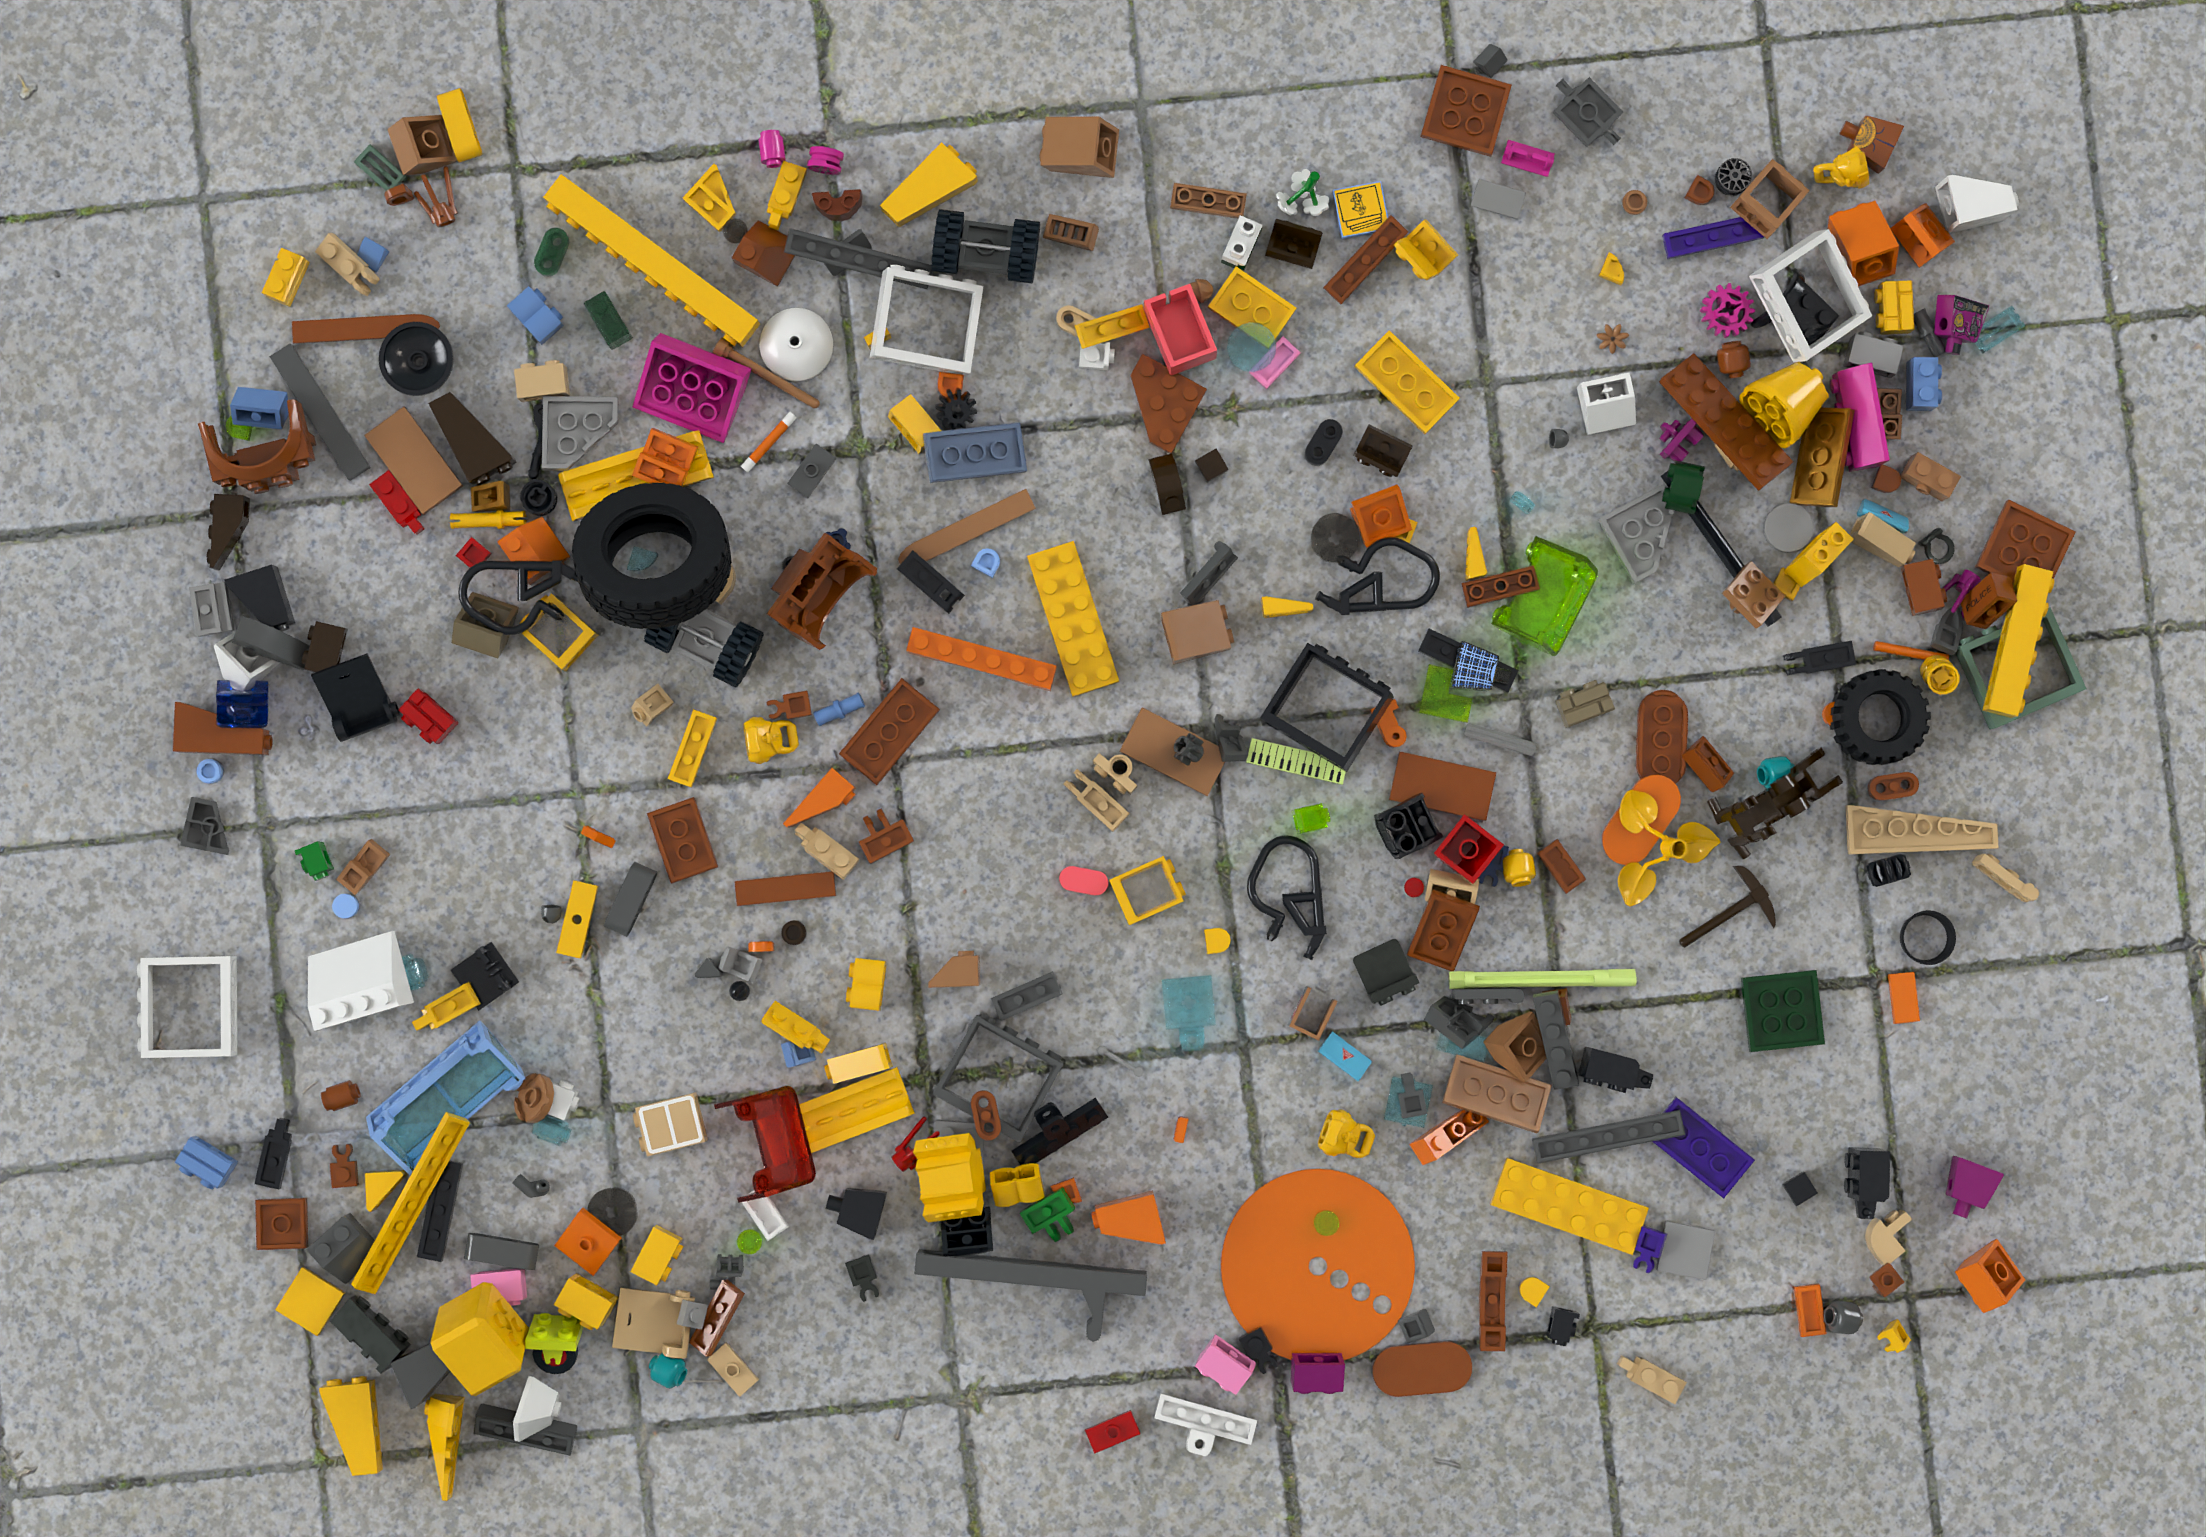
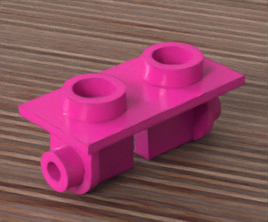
(1528, 158)

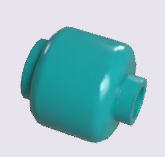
(1773, 769)
(667, 1370)

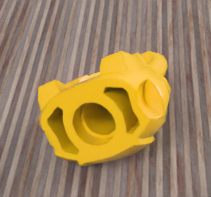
(1846, 170)
(765, 739)
(1342, 1134)

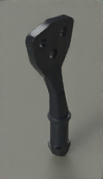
(533, 472)

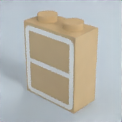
(670, 1124)

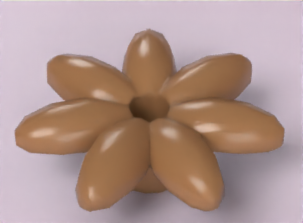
(1612, 338)

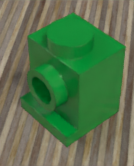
(315, 860)

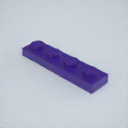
(1709, 237)

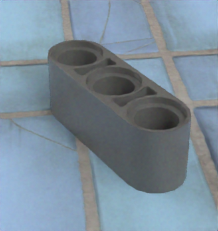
(630, 899)
(501, 1251)

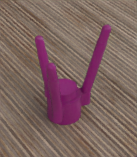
(1965, 583)

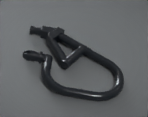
(1375, 578)
(523, 593)
(1289, 900)

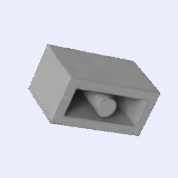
(1883, 353)

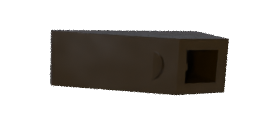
(228, 523)

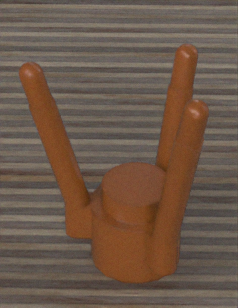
(442, 214)

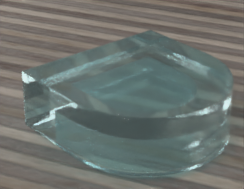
(1522, 502)

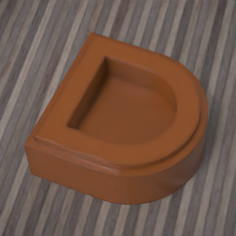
(1700, 191)
(398, 195)
(1886, 479)

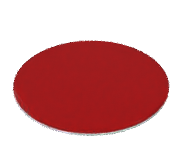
(1414, 887)

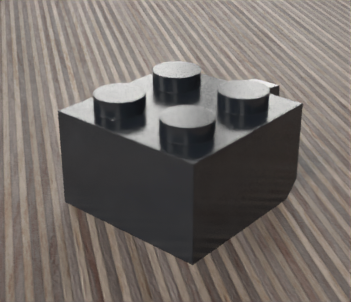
(1616, 1070)
(1867, 1178)

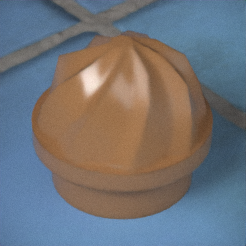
(1202, 289)

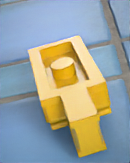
(785, 193)
(447, 1007)
(794, 1028)

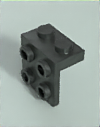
(1385, 972)

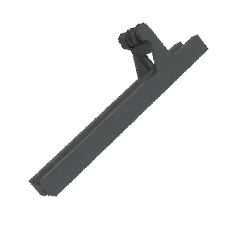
(1090, 1279)

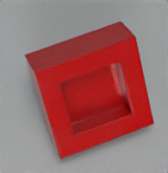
(473, 553)

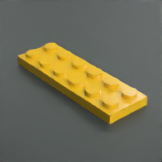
(1073, 618)
(1569, 1206)

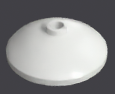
(799, 361)

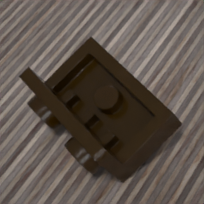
(1293, 243)
(1382, 451)

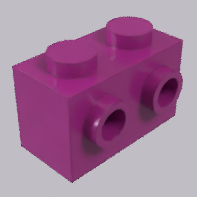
(1317, 1372)

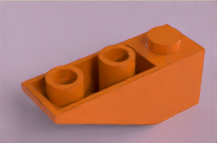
(1447, 1135)

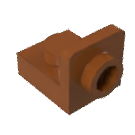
(1886, 1280)

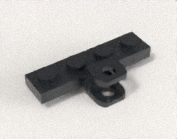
(1058, 1130)

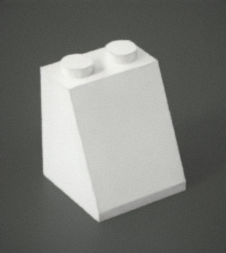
(1974, 202)

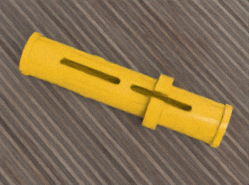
(494, 519)

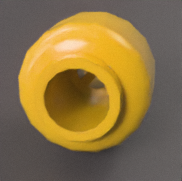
(1518, 868)

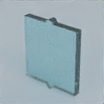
(1393, 1111)

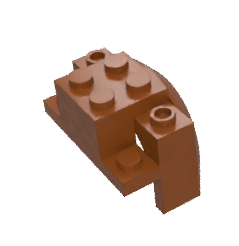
(265, 463)
(814, 585)

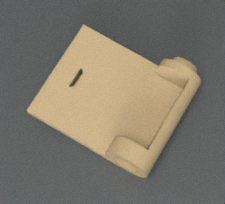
(651, 1322)

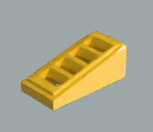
(1474, 556)
(1283, 607)

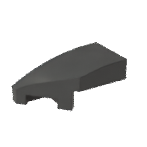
(1229, 741)

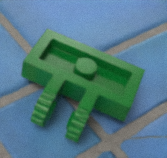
(1048, 1210)

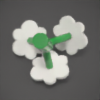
(1303, 184)

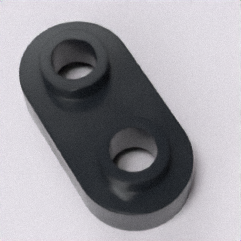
(1324, 442)

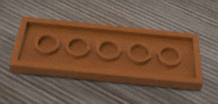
(1726, 421)

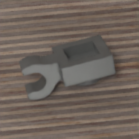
(1411, 1100)

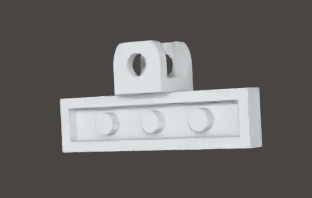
(1204, 1423)

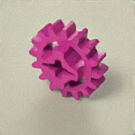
(1731, 319)

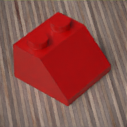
(1468, 849)

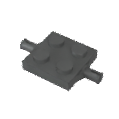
(1587, 112)

